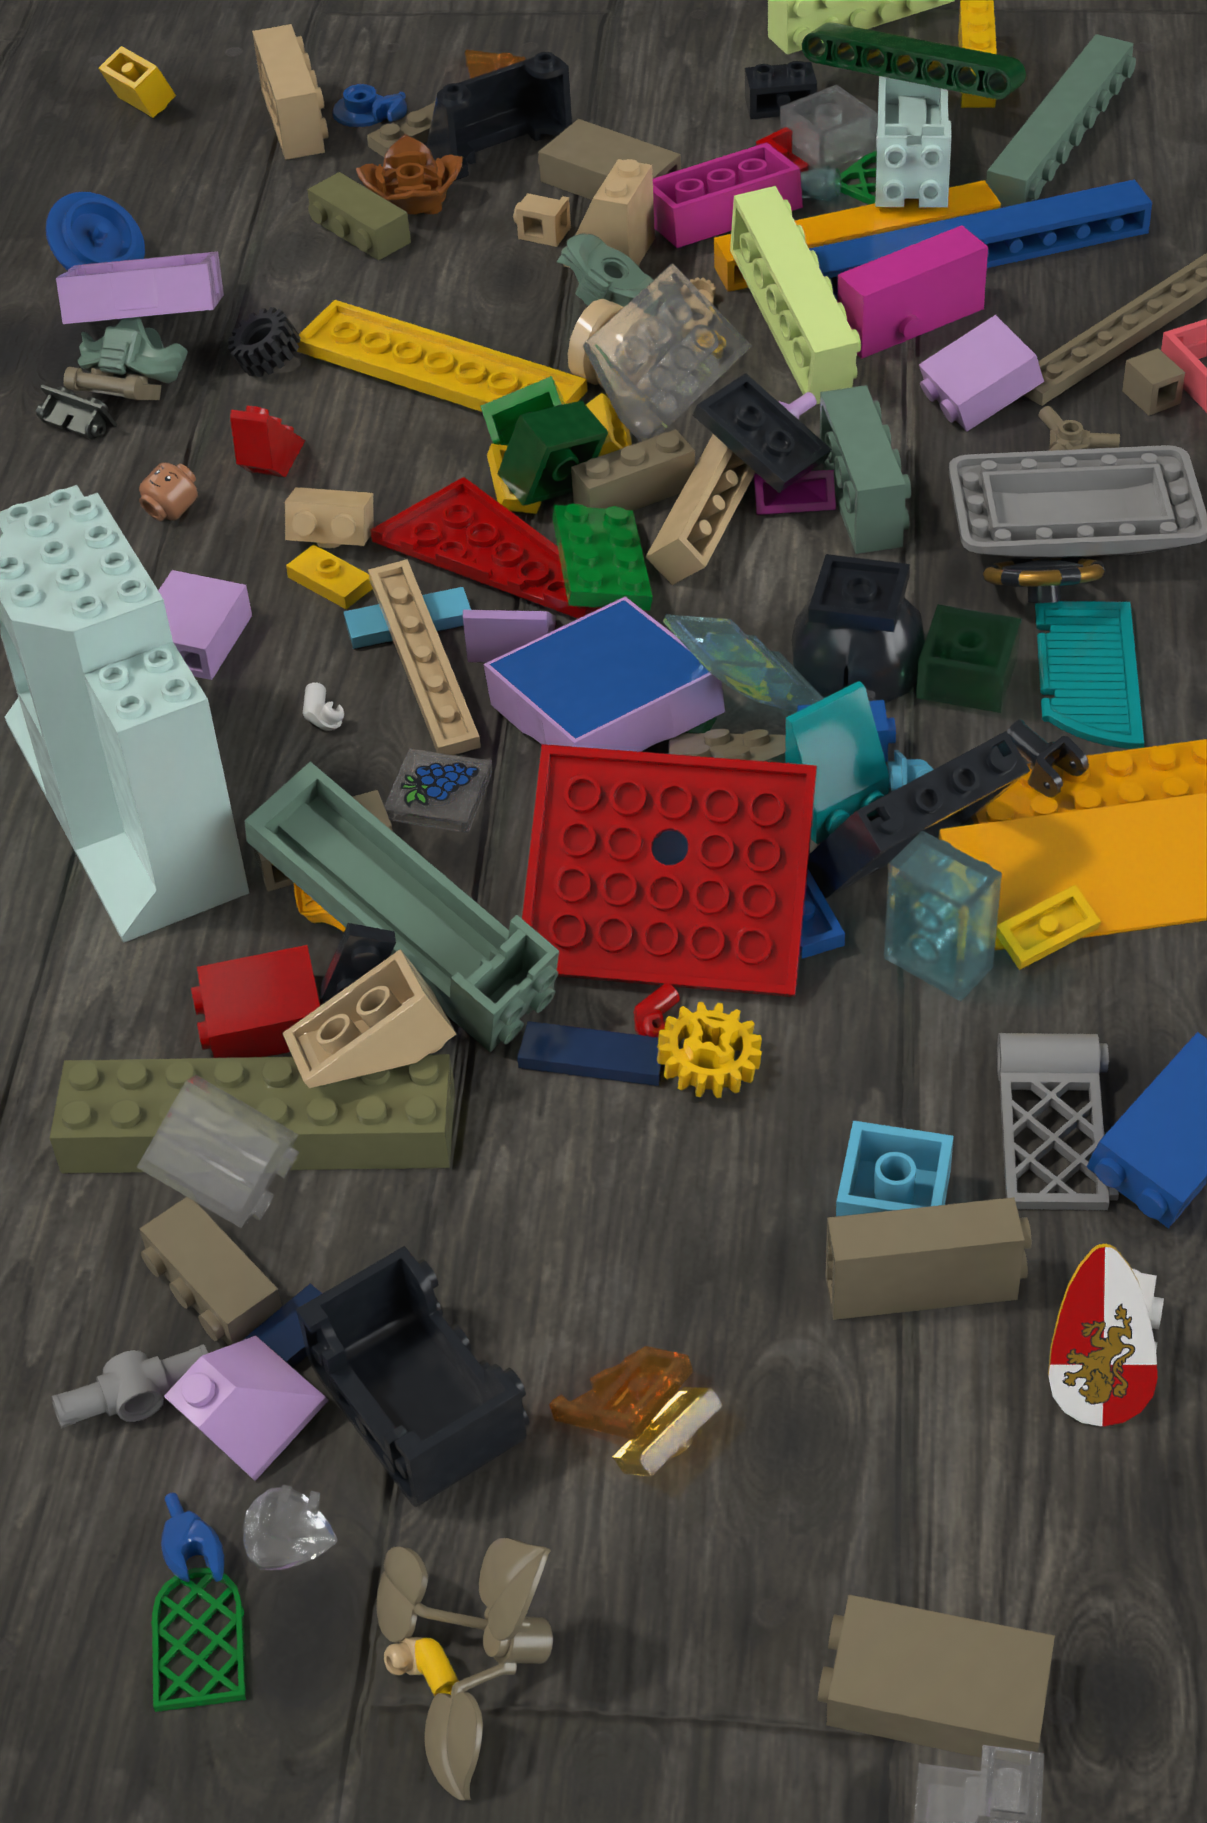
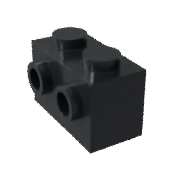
(777, 85)

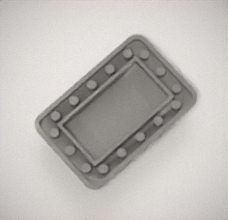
(1077, 502)

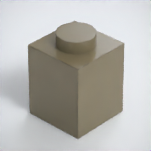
(1153, 381)

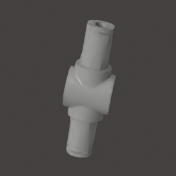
(128, 1387)

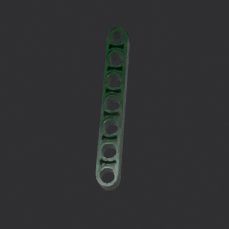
(926, 57)

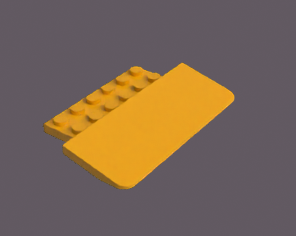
(1120, 832)

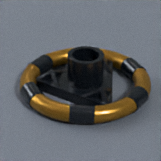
(1044, 576)

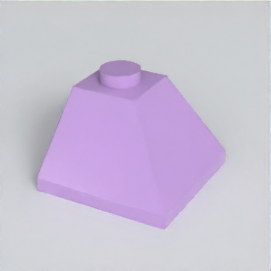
(246, 1402)

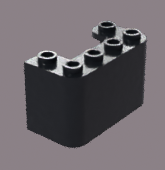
(410, 1377)

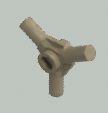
(1072, 436)

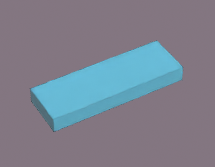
(368, 626)

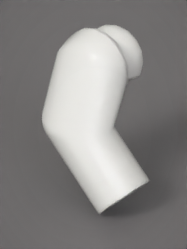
(319, 712)

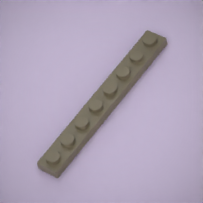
(1121, 331)

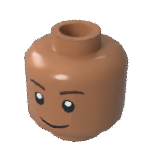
(168, 491)

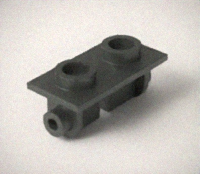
(88, 415)

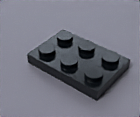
(762, 432)

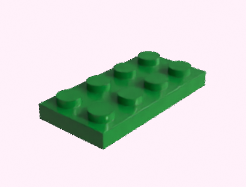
(601, 556)

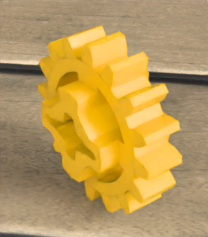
(709, 1049)

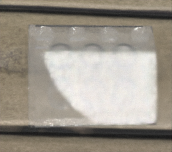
(663, 353)

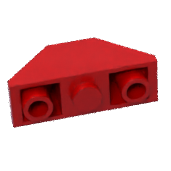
(263, 443)

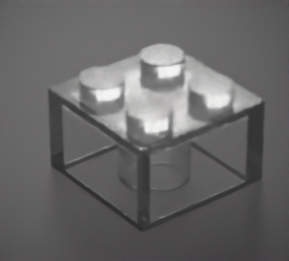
(830, 127)

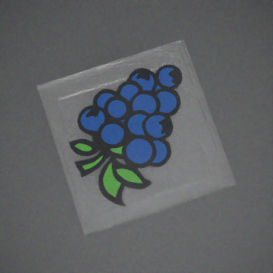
(438, 790)

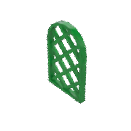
(201, 1698)

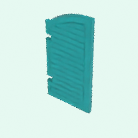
(1090, 671)

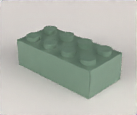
(865, 468)

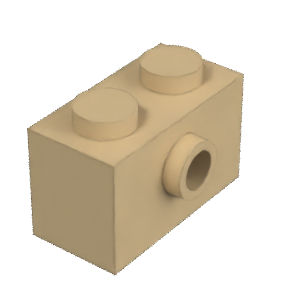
(328, 517)

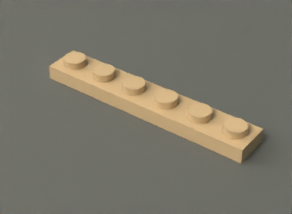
(424, 659)

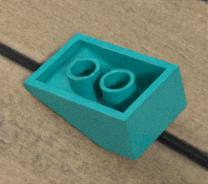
(849, 759)

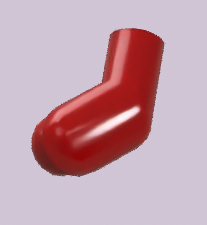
(650, 1011)

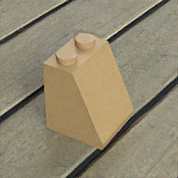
(623, 210)

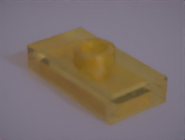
(668, 1432)

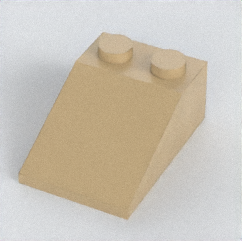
(370, 1026)

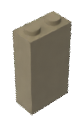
(587, 152)
(925, 1258)
(935, 1678)

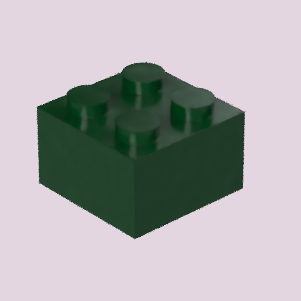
(547, 447)

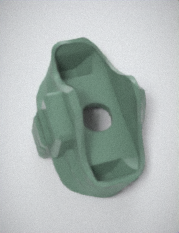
(602, 271)
(132, 350)

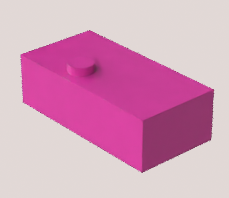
(700, 198)
(914, 289)

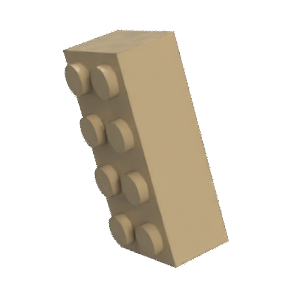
(290, 91)

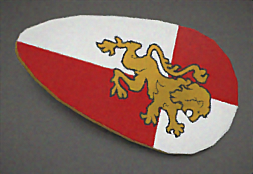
(1103, 1343)

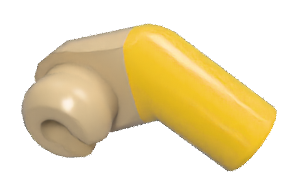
(424, 1658)

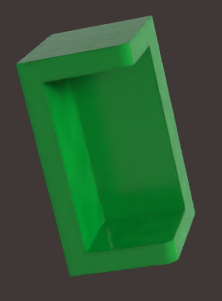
(505, 411)

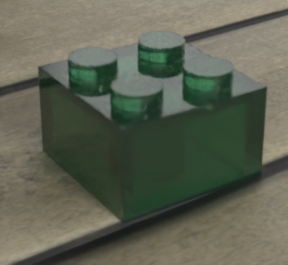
(968, 658)

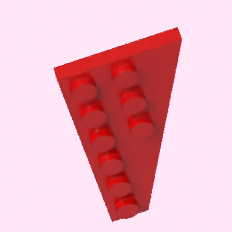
(480, 540)

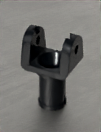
(1045, 755)

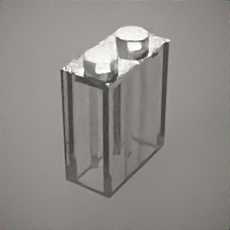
(220, 1152)

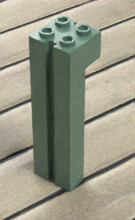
(376, 880)

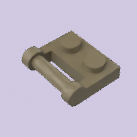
(132, 387)

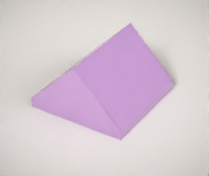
(501, 631)

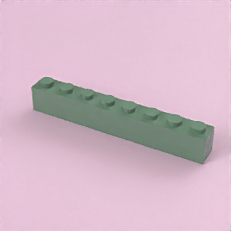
(1061, 120)

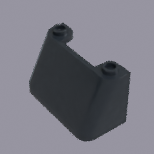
(501, 106)

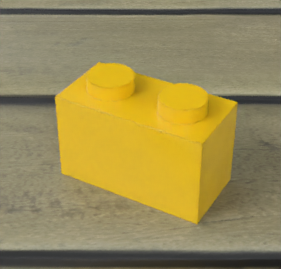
(137, 81)

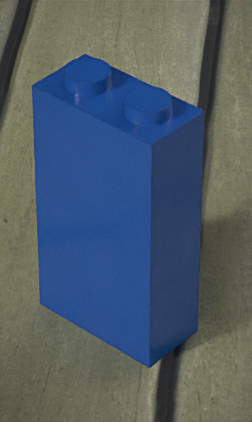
(1161, 1141)

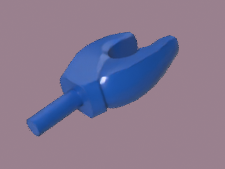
(390, 107)
(189, 1536)

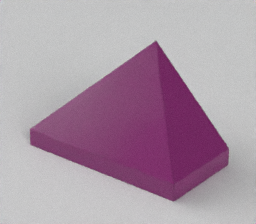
(808, 494)

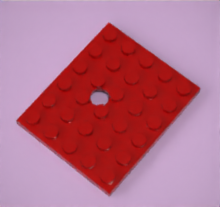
(708, 923)

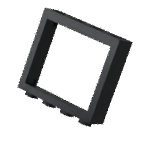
(929, 803)

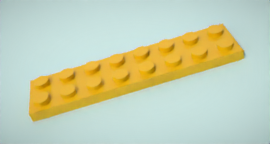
(424, 358)

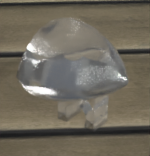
(285, 1529)

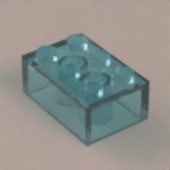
(941, 915)

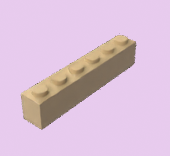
(700, 513)

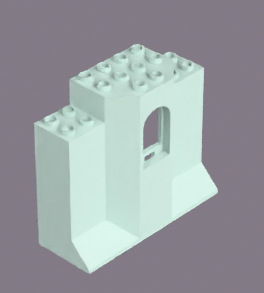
(113, 716)

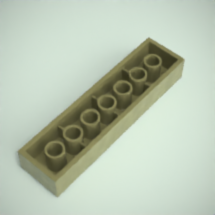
(372, 1121)

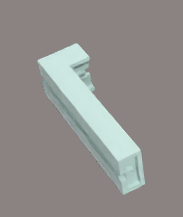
(912, 144)

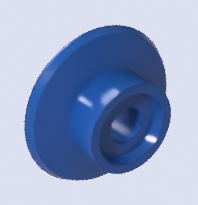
(356, 106)

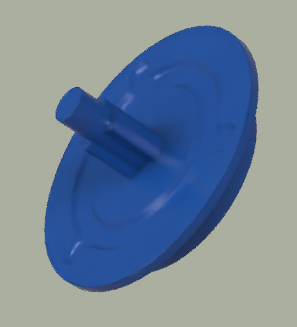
(92, 230)

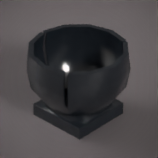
(862, 623)

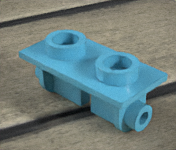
(905, 770)

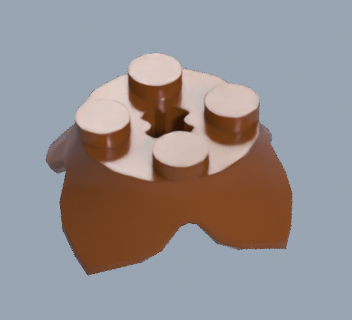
(412, 176)

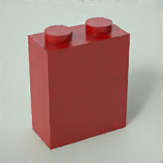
(254, 1002)

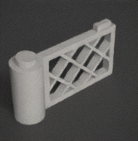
(1056, 1064)

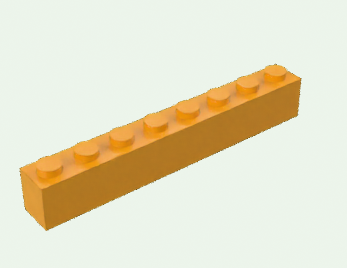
(865, 222)

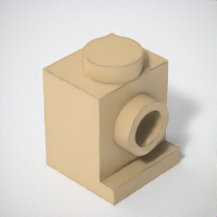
(542, 219)

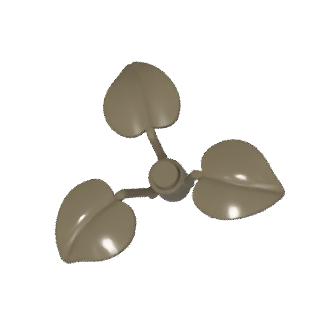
(507, 1588)

